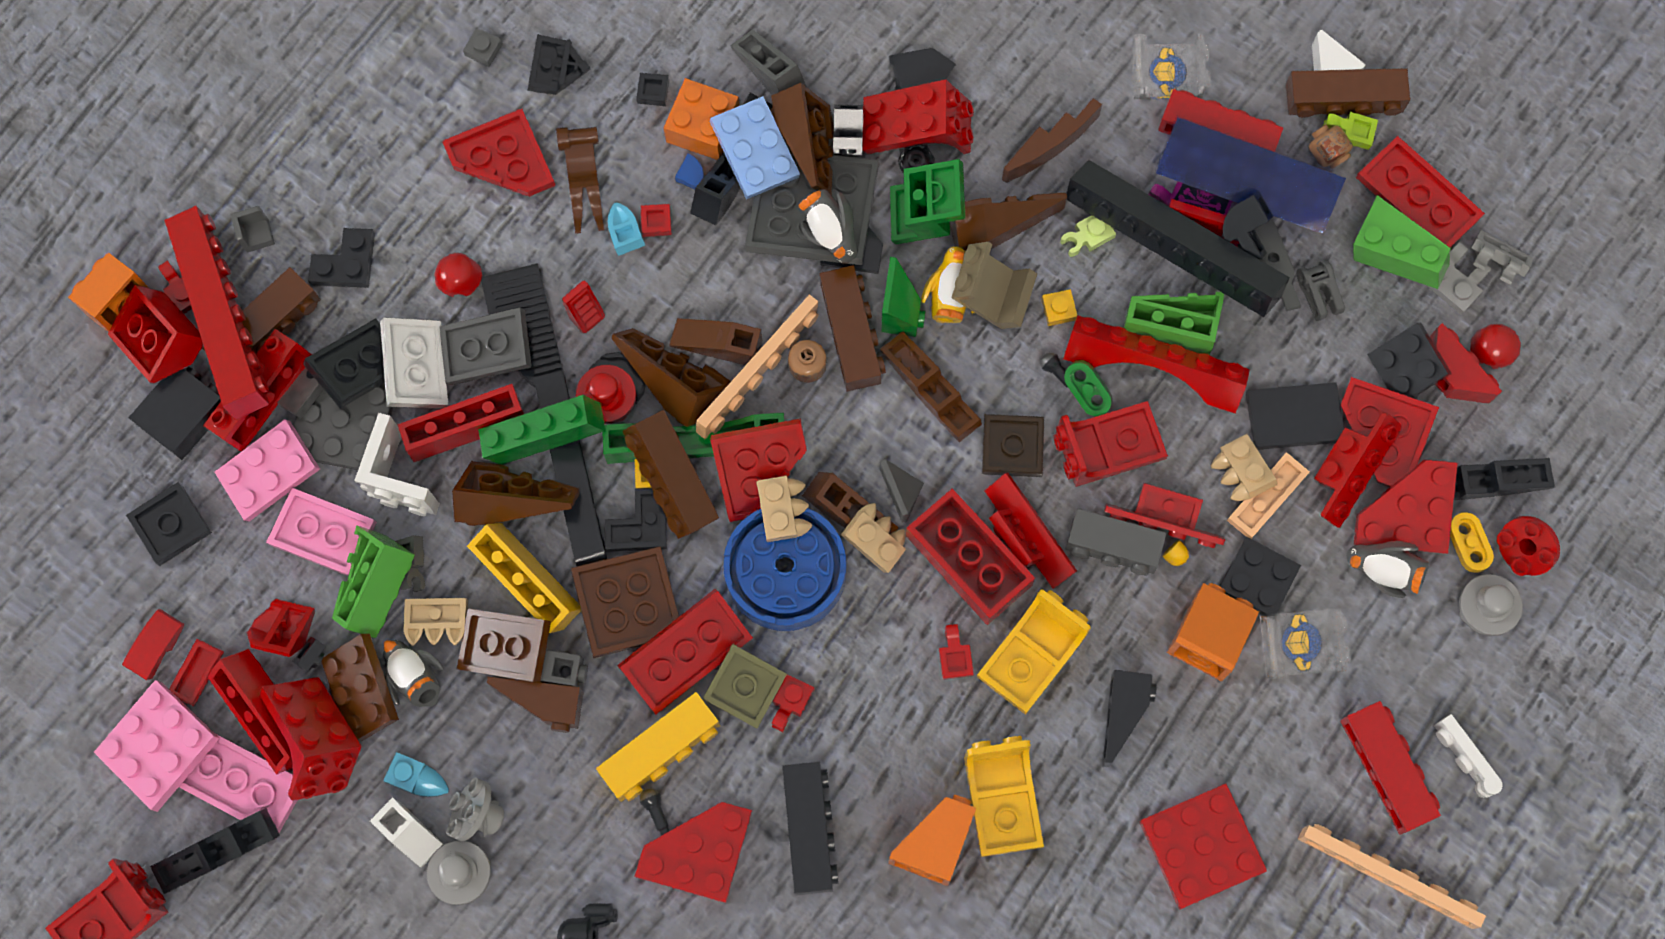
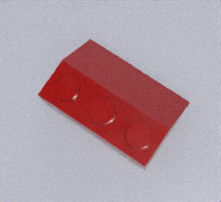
(155, 334)

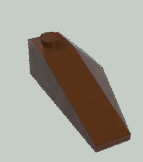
(1003, 220)
(676, 383)

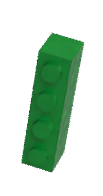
(541, 430)

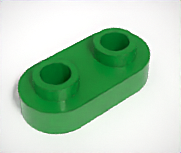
(1086, 388)

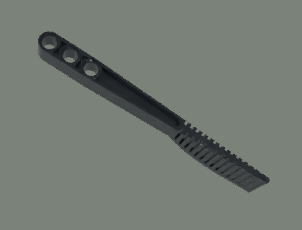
(525, 290)

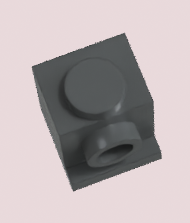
(556, 661)

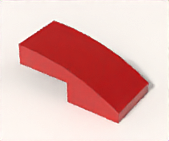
(152, 643)

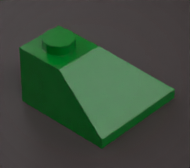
(901, 303)

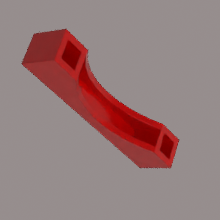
(1215, 380)

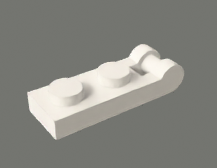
(1468, 757)

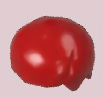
(457, 275)
(1496, 345)

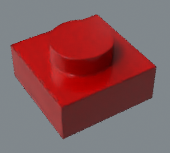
(656, 220)

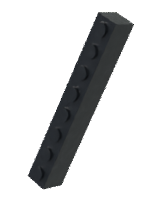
(1176, 238)

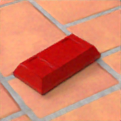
(194, 671)

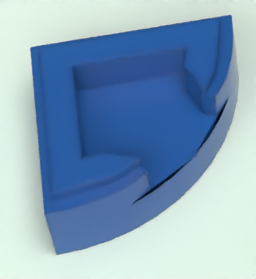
(690, 172)

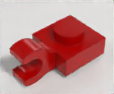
(176, 290)
(955, 658)
(791, 698)

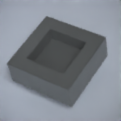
(482, 47)

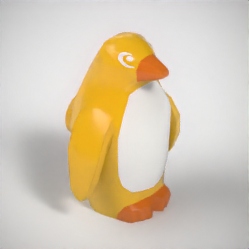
(941, 286)

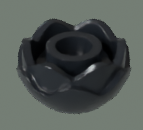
(912, 153)

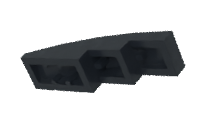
(1503, 478)
(215, 851)

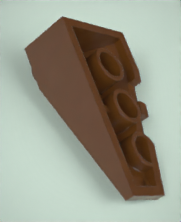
(807, 127)
(494, 495)

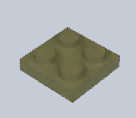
(744, 686)

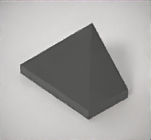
(902, 488)

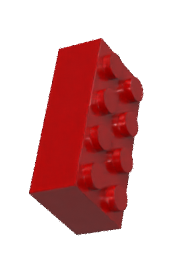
(969, 556)

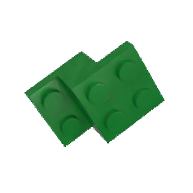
(927, 202)

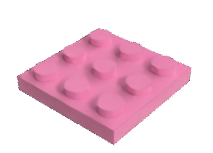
(156, 745)

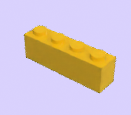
(524, 576)
(658, 747)

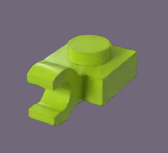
(1357, 127)

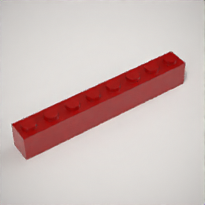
(217, 313)

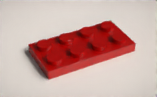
(1420, 192)
(684, 651)

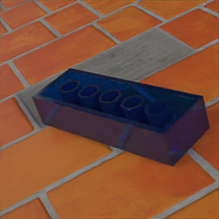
(1240, 168)

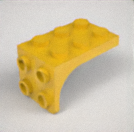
(1035, 650)
(1003, 796)

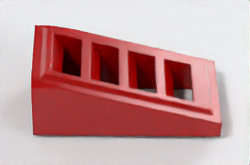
(583, 307)

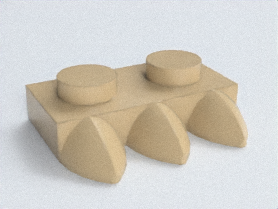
(1246, 468)
(780, 509)
(874, 538)
(434, 618)

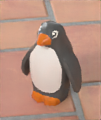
(830, 224)
(1390, 566)
(411, 674)

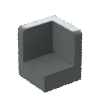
(252, 229)

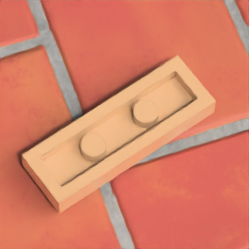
(1256, 511)

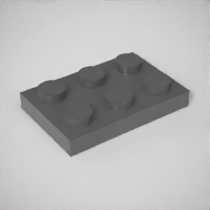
(485, 346)

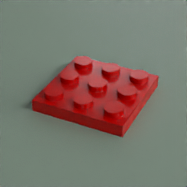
(1202, 846)

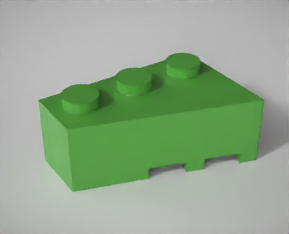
(1400, 246)
(1177, 320)
(372, 582)

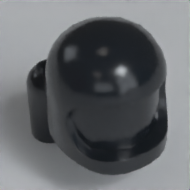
(596, 915)

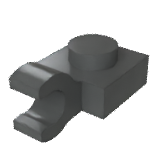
(414, 545)

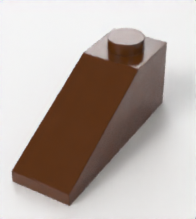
(837, 499)
(550, 703)

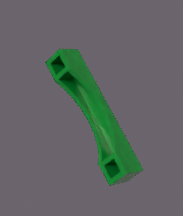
(695, 446)

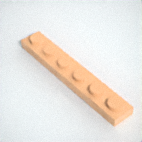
(751, 375)
(1402, 881)

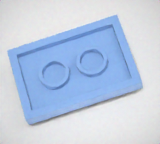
(754, 147)

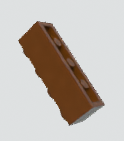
(1347, 91)
(279, 308)
(851, 329)
(670, 474)

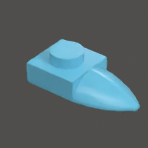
(624, 229)
(415, 777)

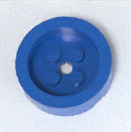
(789, 598)

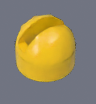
(1176, 554)

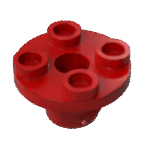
(612, 389)
(1529, 546)

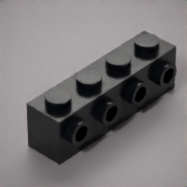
(808, 828)

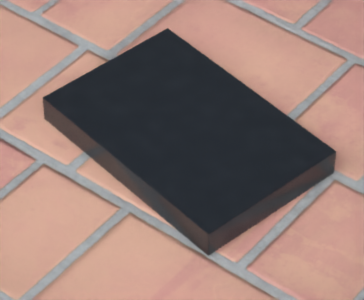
(350, 364)
(1295, 415)

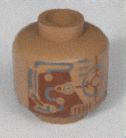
(1330, 146)
(807, 361)

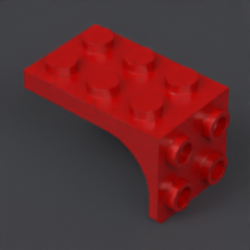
(917, 116)
(1109, 443)
(316, 734)
(115, 909)

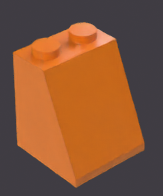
(1213, 631)
(937, 841)

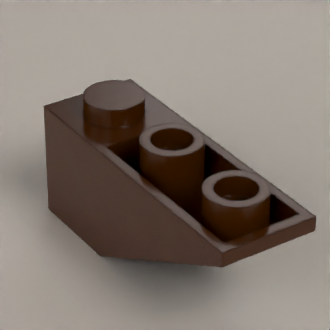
(717, 339)

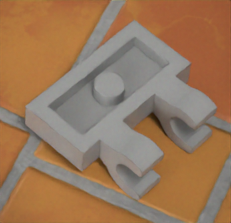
(1511, 259)
(1456, 287)

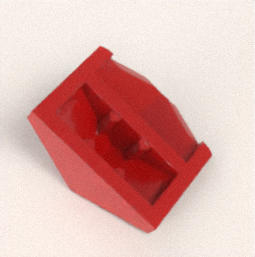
(281, 628)

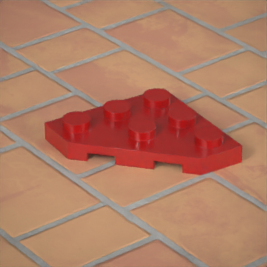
(502, 154)
(1364, 406)
(752, 456)
(1413, 509)
(699, 853)

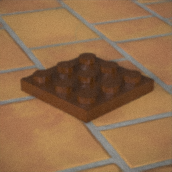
(624, 600)

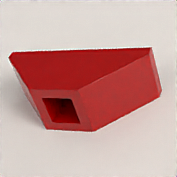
(1467, 378)

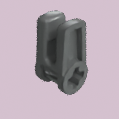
(1317, 279)

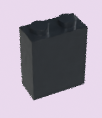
(177, 411)

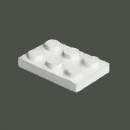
(413, 363)

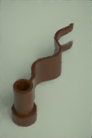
(581, 171)

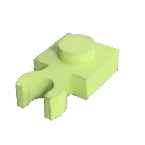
(1091, 233)

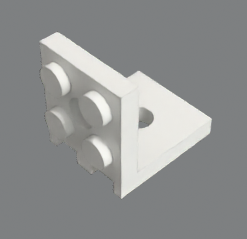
(376, 466)

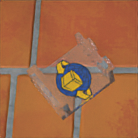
(1167, 67)
(1304, 642)

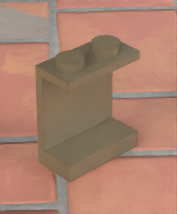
(993, 288)

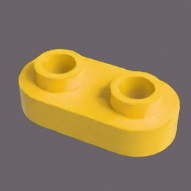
(1471, 543)

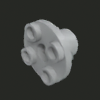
(1490, 605)
(474, 811)
(459, 872)

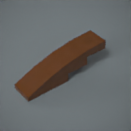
(1045, 146)
(930, 386)

